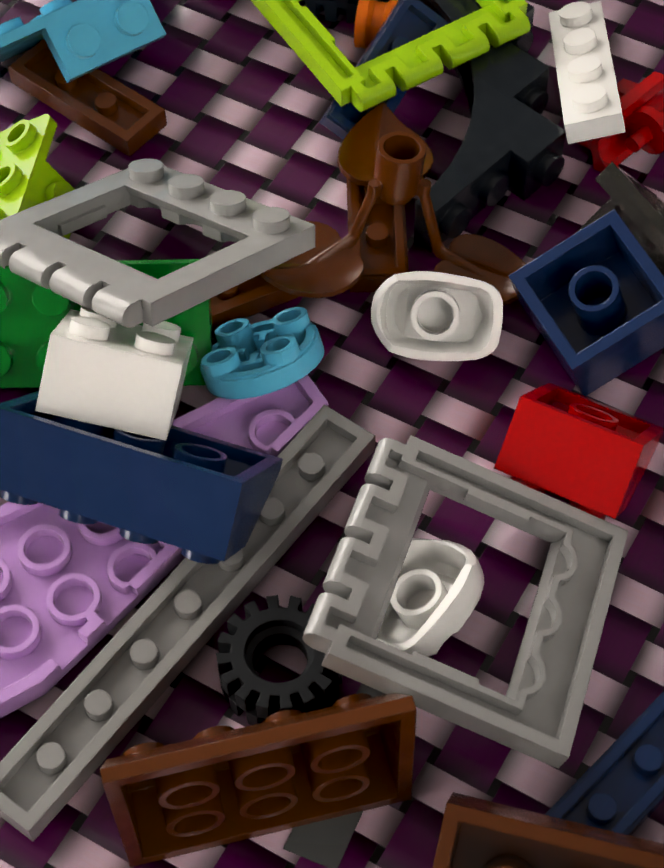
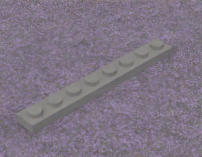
(171, 630)

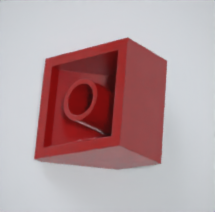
(577, 449)

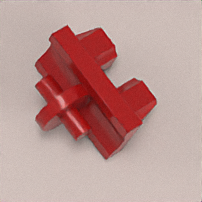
(643, 120)

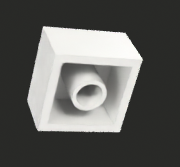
(114, 373)

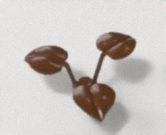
(394, 167)

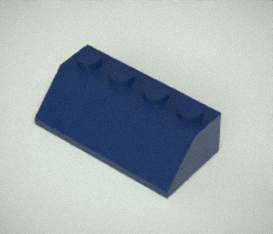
(155, 490)

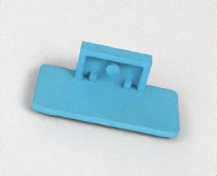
(84, 33)

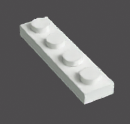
(585, 72)

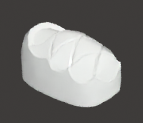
(437, 316)
(432, 596)

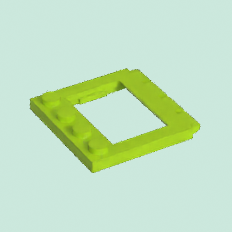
(405, 66)

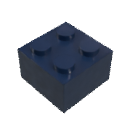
(595, 302)

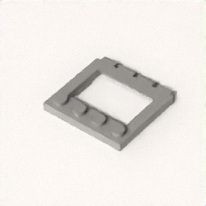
(38, 252)
(562, 628)

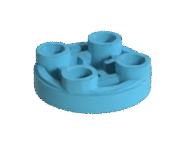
(261, 355)

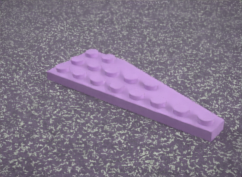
(77, 581)

